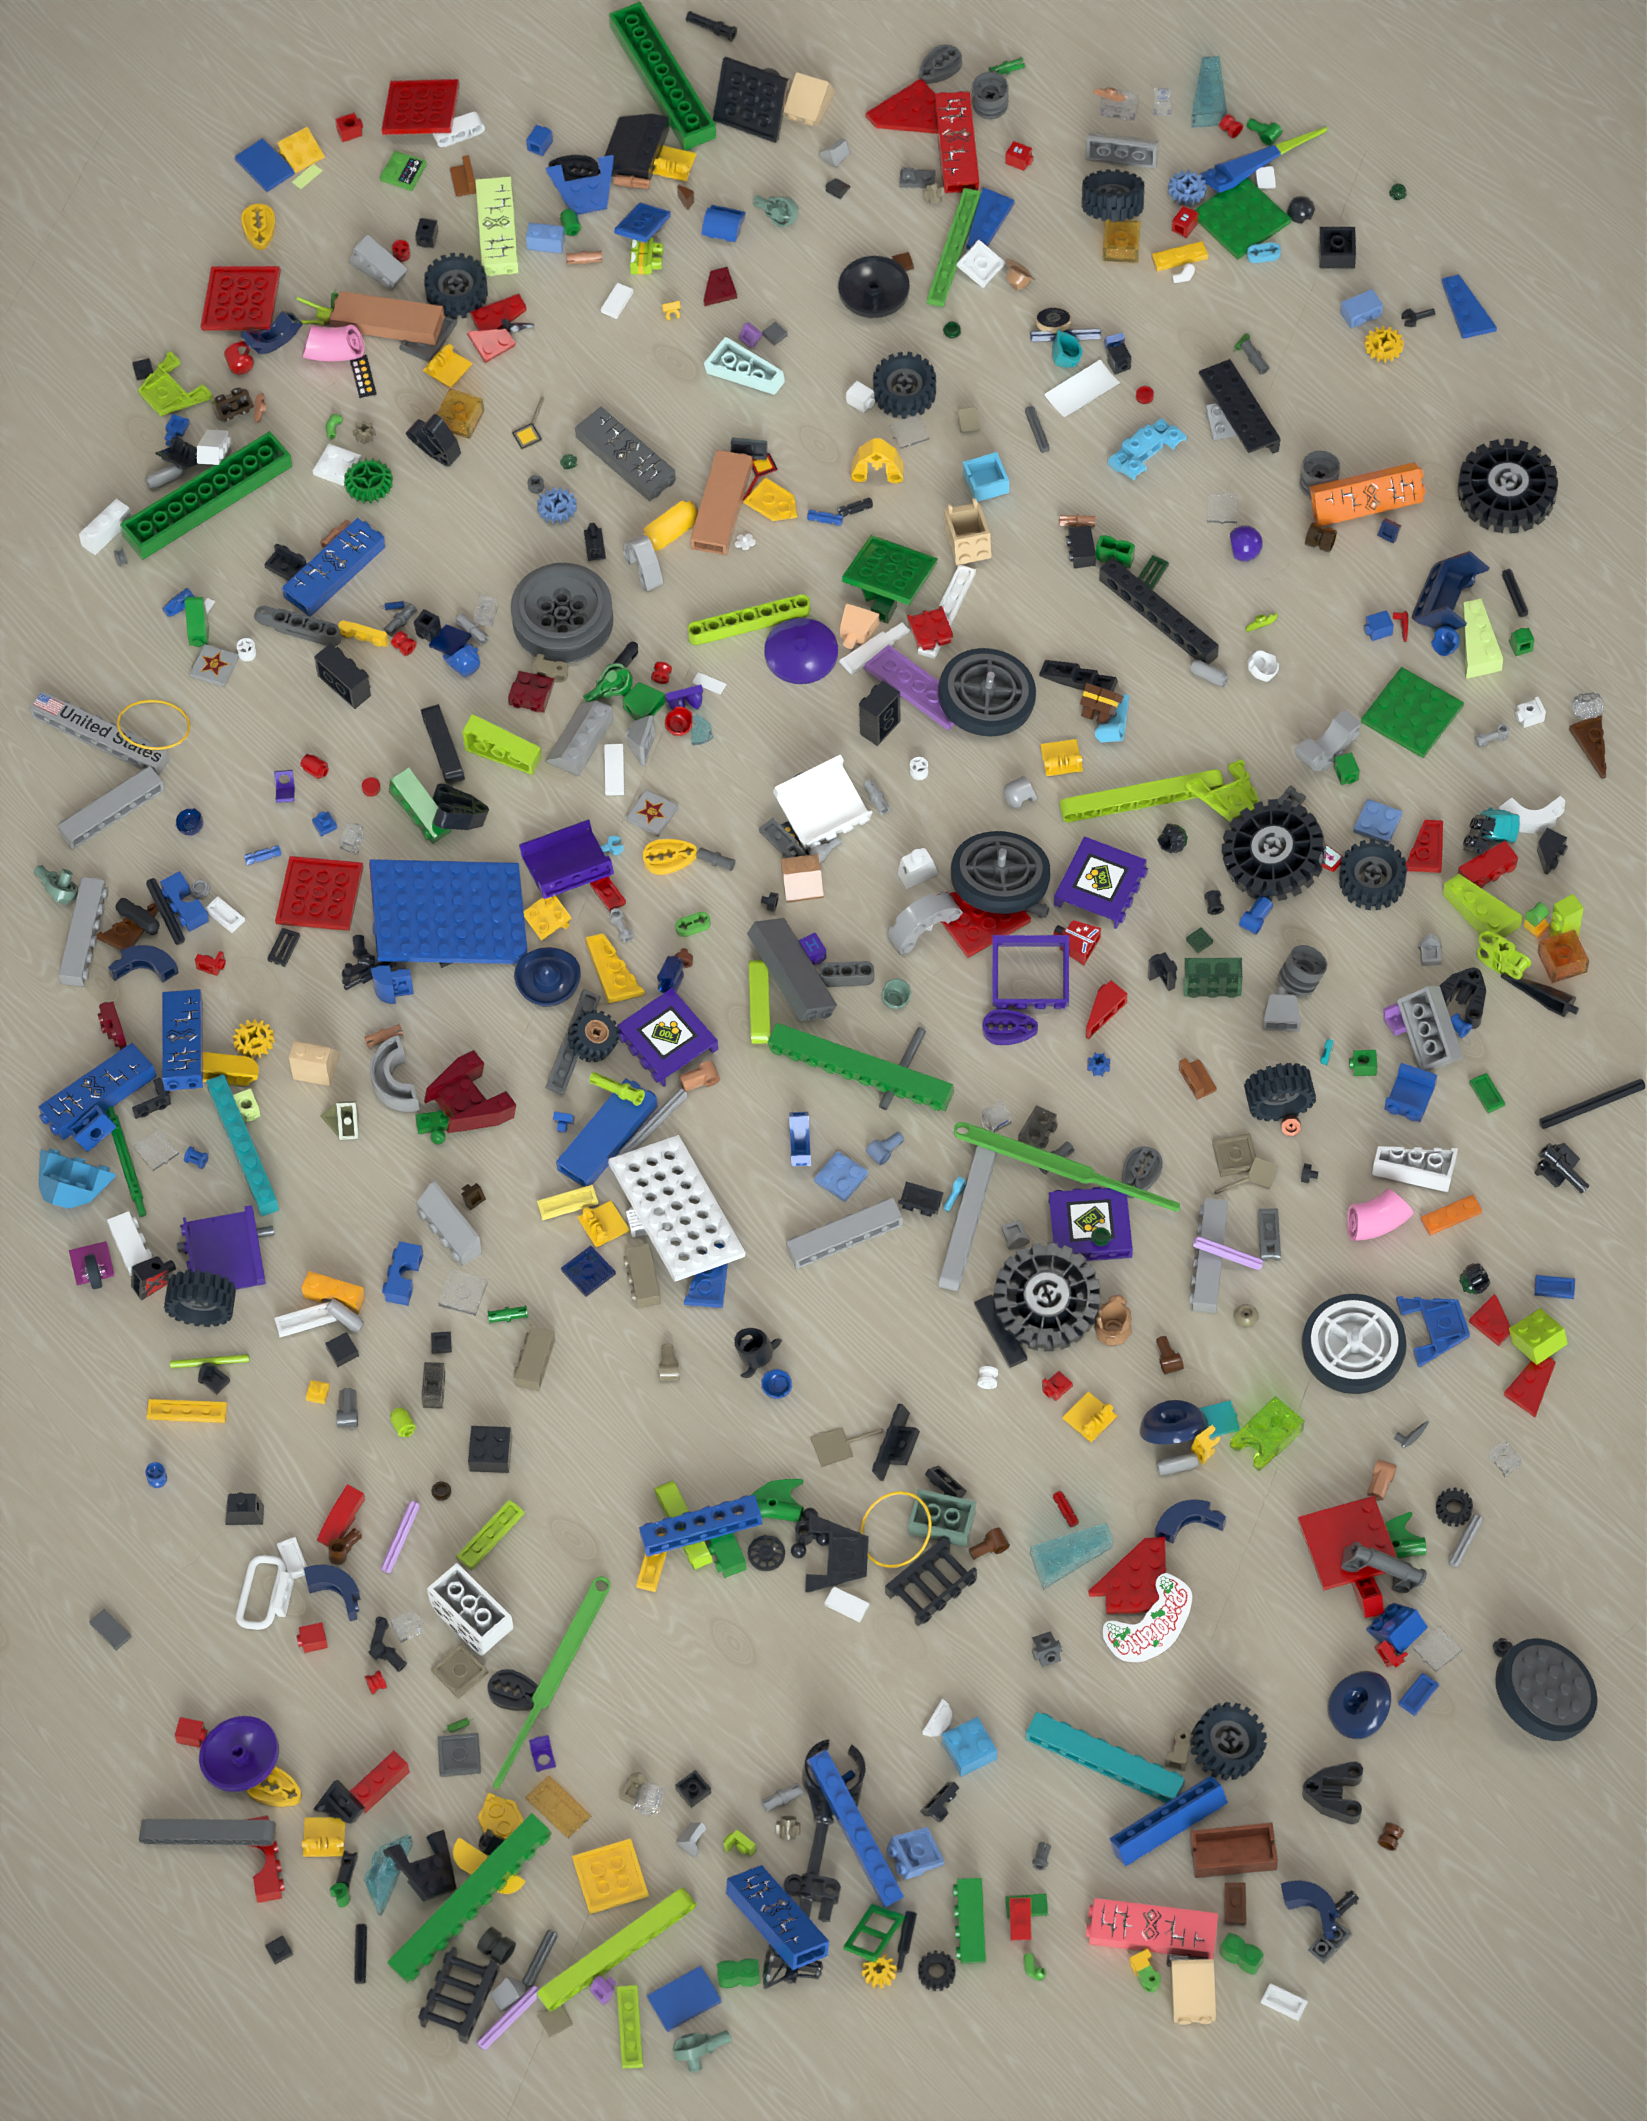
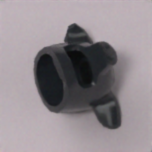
(755, 1351)

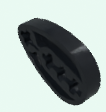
(578, 163)
(507, 1700)

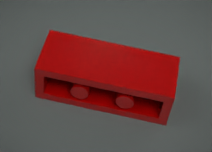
(1490, 865)
(380, 1780)

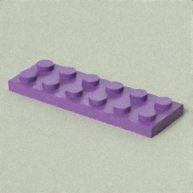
(911, 681)

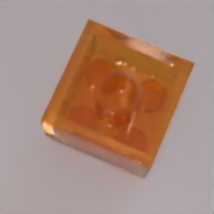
(1563, 956)

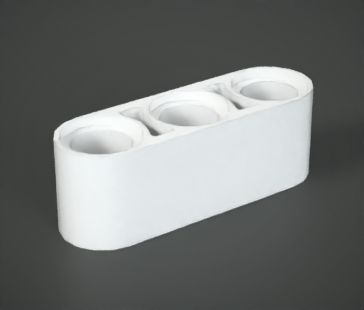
(463, 128)

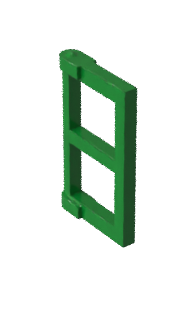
(873, 1957)

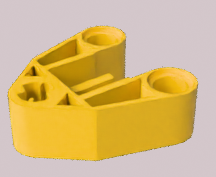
(877, 452)

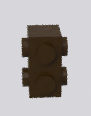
(232, 404)

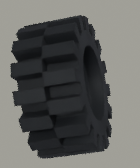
(1456, 1496)
(932, 1982)

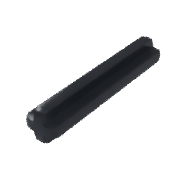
(1515, 592)
(360, 1953)

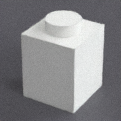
(860, 397)

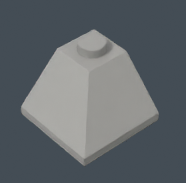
(641, 738)

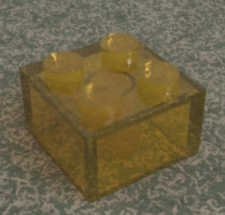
(1121, 241)
(461, 412)

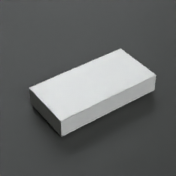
(617, 300)
(224, 914)
(292, 1557)
(846, 1604)
(1284, 2002)

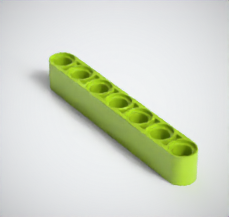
(743, 625)

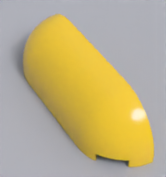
(671, 524)
(236, 1069)
(470, 1859)

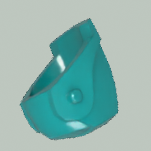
(1066, 350)
(1506, 825)

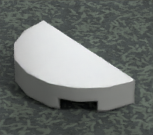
(940, 1720)

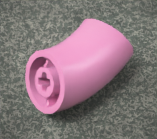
(333, 343)
(1377, 1216)

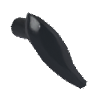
(513, 327)

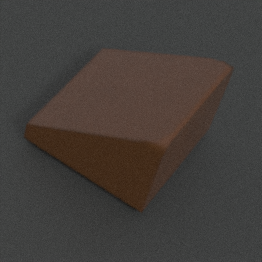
(686, 196)

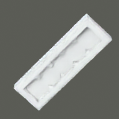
(303, 1320)

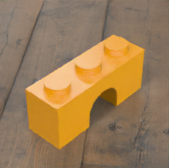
(319, 1286)

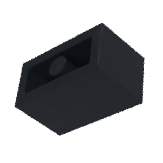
(1081, 546)

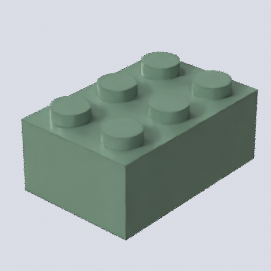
(949, 1517)

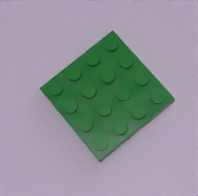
(1241, 217)
(889, 570)
(1412, 712)

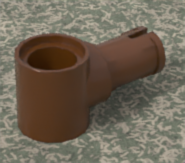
(1169, 1360)
(993, 1542)
(340, 1547)

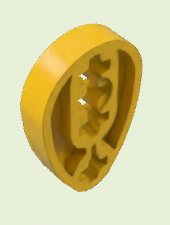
(267, 222)
(664, 847)
(277, 1797)

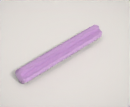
(1227, 1252)
(400, 1537)
(508, 2018)

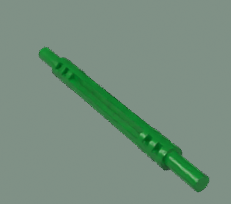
(126, 1163)

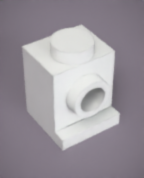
(1530, 713)

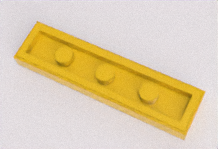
(187, 1410)

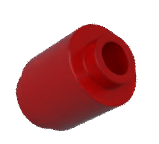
(314, 766)

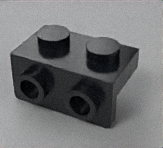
(285, 562)
(1163, 967)
(1552, 1175)
(921, 1198)

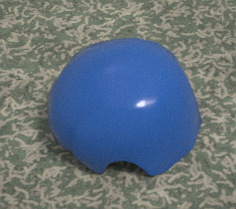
(1445, 641)
(776, 1383)

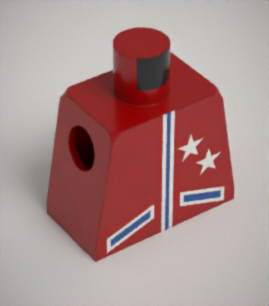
(1082, 939)

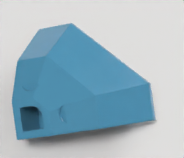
(70, 1181)

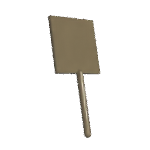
(834, 1446)

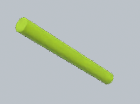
(215, 1360)

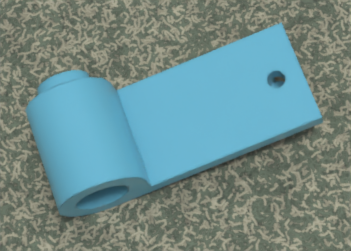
(1115, 729)

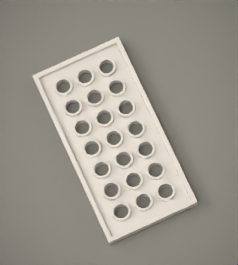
(653, 1224)

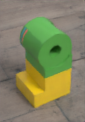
(1536, 918)
(1144, 1972)

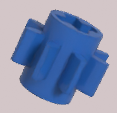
(1098, 1064)

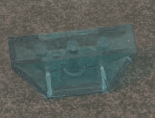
(383, 1875)

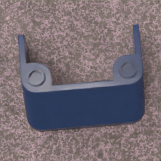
(1443, 589)

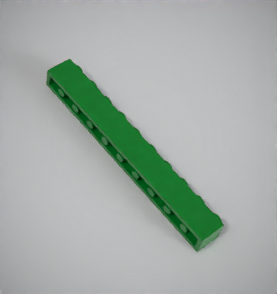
(861, 1067)
(469, 1898)

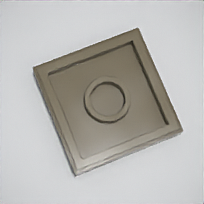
(1234, 1154)
(459, 1671)

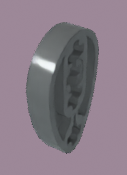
(934, 58)
(1133, 1165)

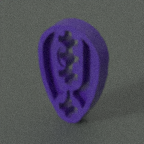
(1008, 1017)

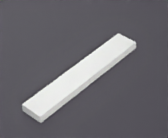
(952, 600)

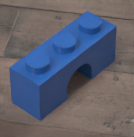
(190, 913)
(406, 1258)

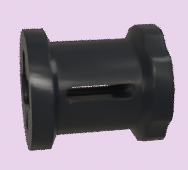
(1214, 902)

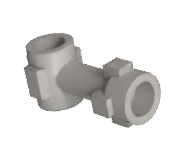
(1501, 734)
(616, 919)

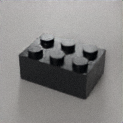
(342, 675)
(879, 712)

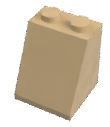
(808, 99)
(313, 1063)
(1193, 1991)

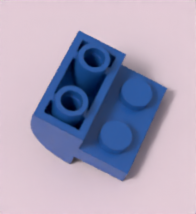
(722, 223)
(391, 984)

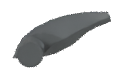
(1412, 1437)

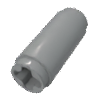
(163, 476)
(1209, 673)
(344, 1315)
(1177, 1464)

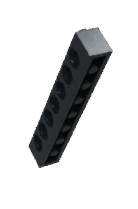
(1158, 612)

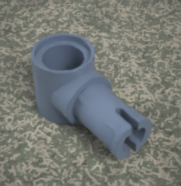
(881, 1151)

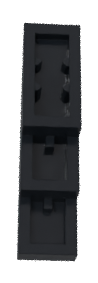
(1073, 676)

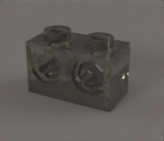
(1035, 1128)
(433, 1385)

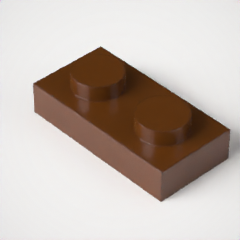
(1235, 1903)

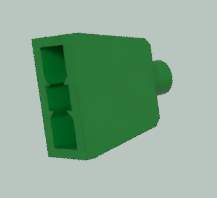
(643, 701)

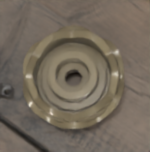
(1246, 1321)

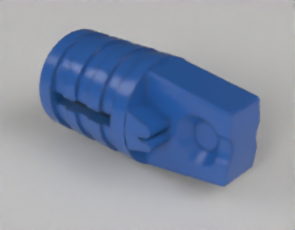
(177, 603)

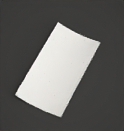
(1081, 388)

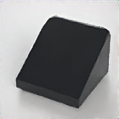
(837, 188)

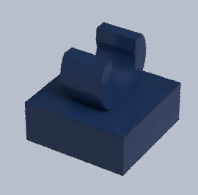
(1389, 530)

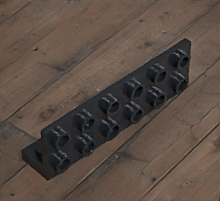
(1240, 407)

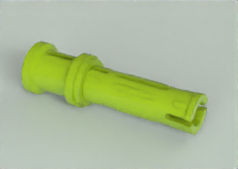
(624, 1090)

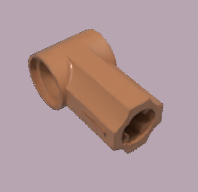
(704, 1075)
(1382, 1476)

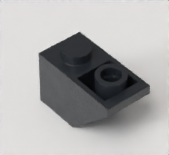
(1550, 848)

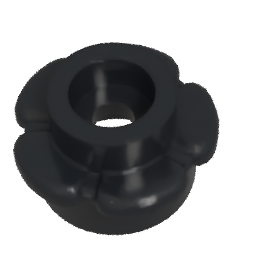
(1497, 1647)

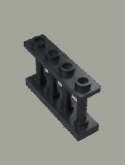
(927, 1563)
(471, 2010)

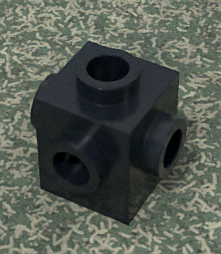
(427, 625)

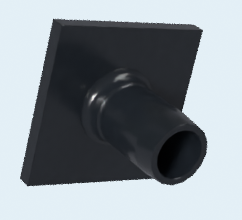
(751, 99)

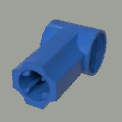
(1255, 917)

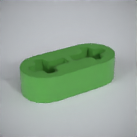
(693, 924)

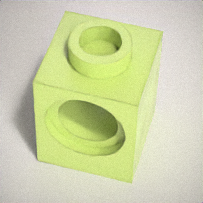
(244, 1099)

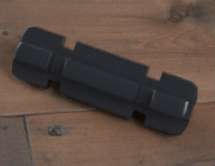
(855, 507)

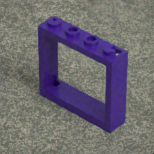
(1030, 941)

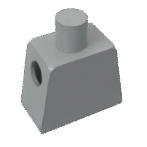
(1282, 1012)

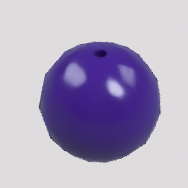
(1245, 543)

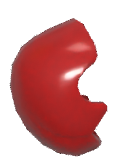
(679, 721)

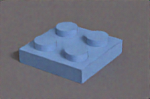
(1377, 821)
(841, 1176)

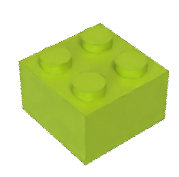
(1538, 1336)

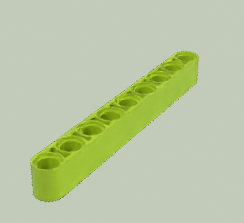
(1135, 796)
(616, 1949)

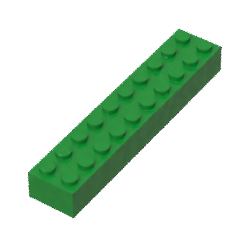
(662, 76)
(206, 495)

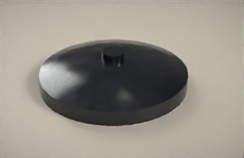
(874, 286)

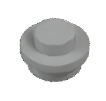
(200, 888)

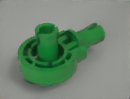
(611, 683)

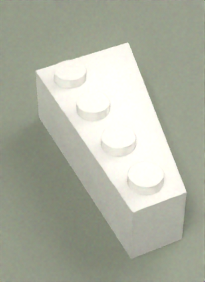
(1416, 1166)

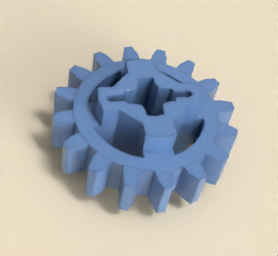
(1178, 184)
(557, 505)

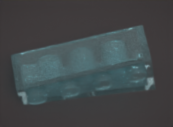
(1210, 97)
(1068, 1553)

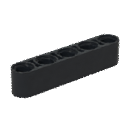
(442, 744)

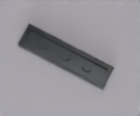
(1007, 1345)

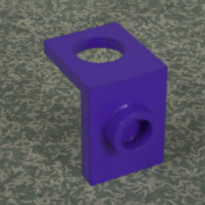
(284, 791)
(542, 1746)

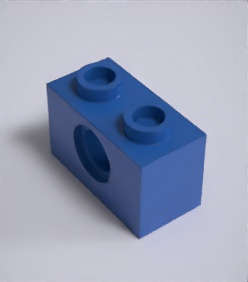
(92, 1128)

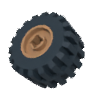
(593, 1036)

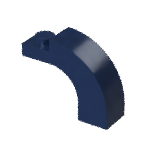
(280, 333)
(144, 957)
(1185, 1513)
(334, 1579)
(1305, 1893)

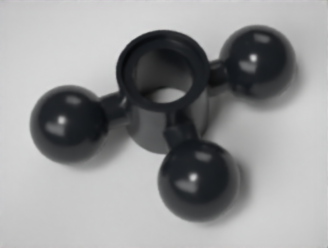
(798, 1549)

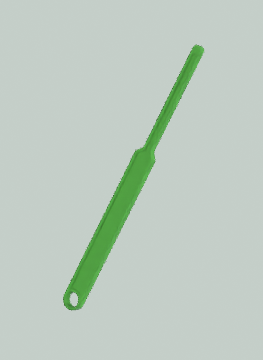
(1054, 1163)
(558, 1667)

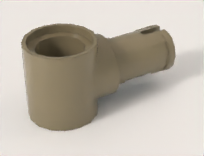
(668, 1368)

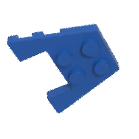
(586, 193)
(1443, 1322)

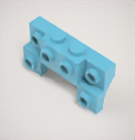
(1144, 445)

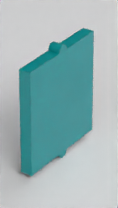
(1222, 1418)

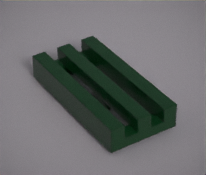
(1156, 579)

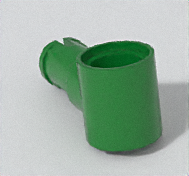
(1267, 133)

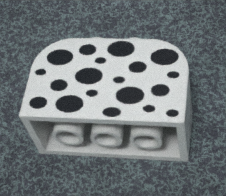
(469, 1609)

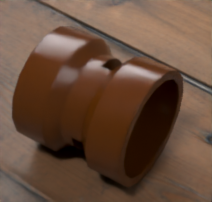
(1390, 1836)

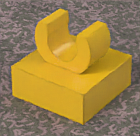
(671, 308)
(317, 1391)

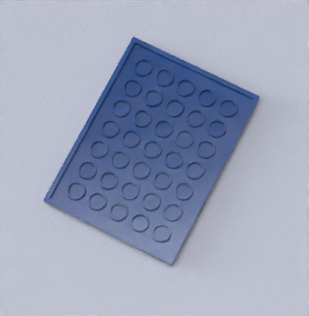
(447, 911)

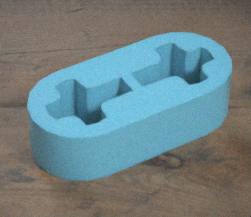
(1263, 252)

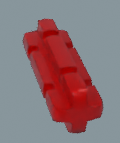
(1065, 1509)

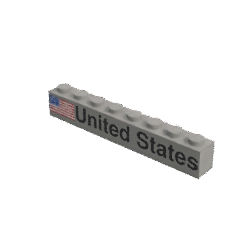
(97, 732)

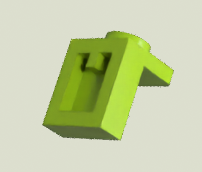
(742, 1843)

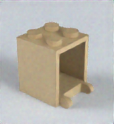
(967, 533)

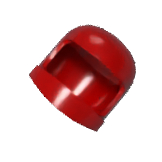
(236, 362)

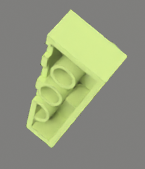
(1480, 643)

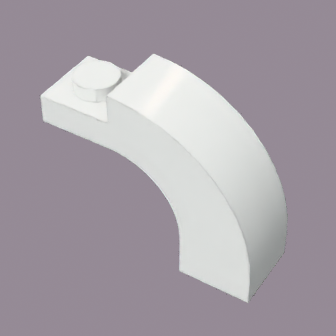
(1535, 820)

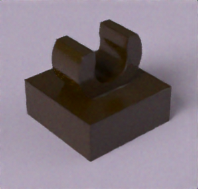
(472, 1195)

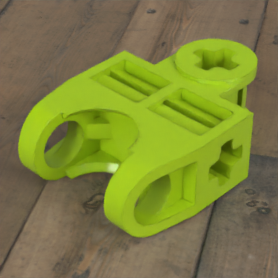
(1507, 959)

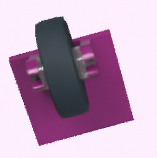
(92, 1264)

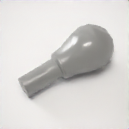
(825, 849)

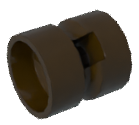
(1326, 540)

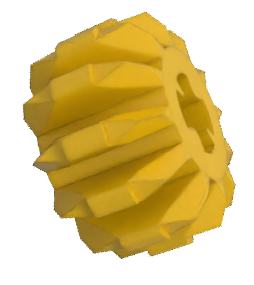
(887, 1969)

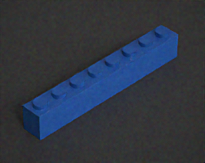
(855, 1828)

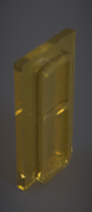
(558, 1807)

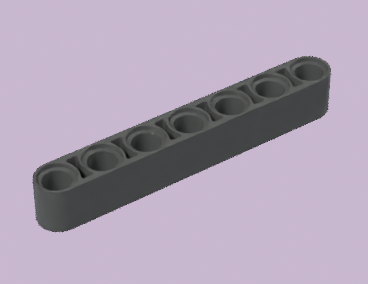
(207, 1832)

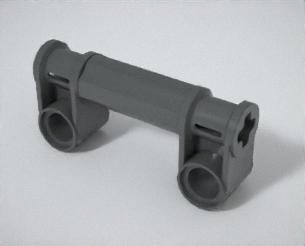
(1405, 1576)

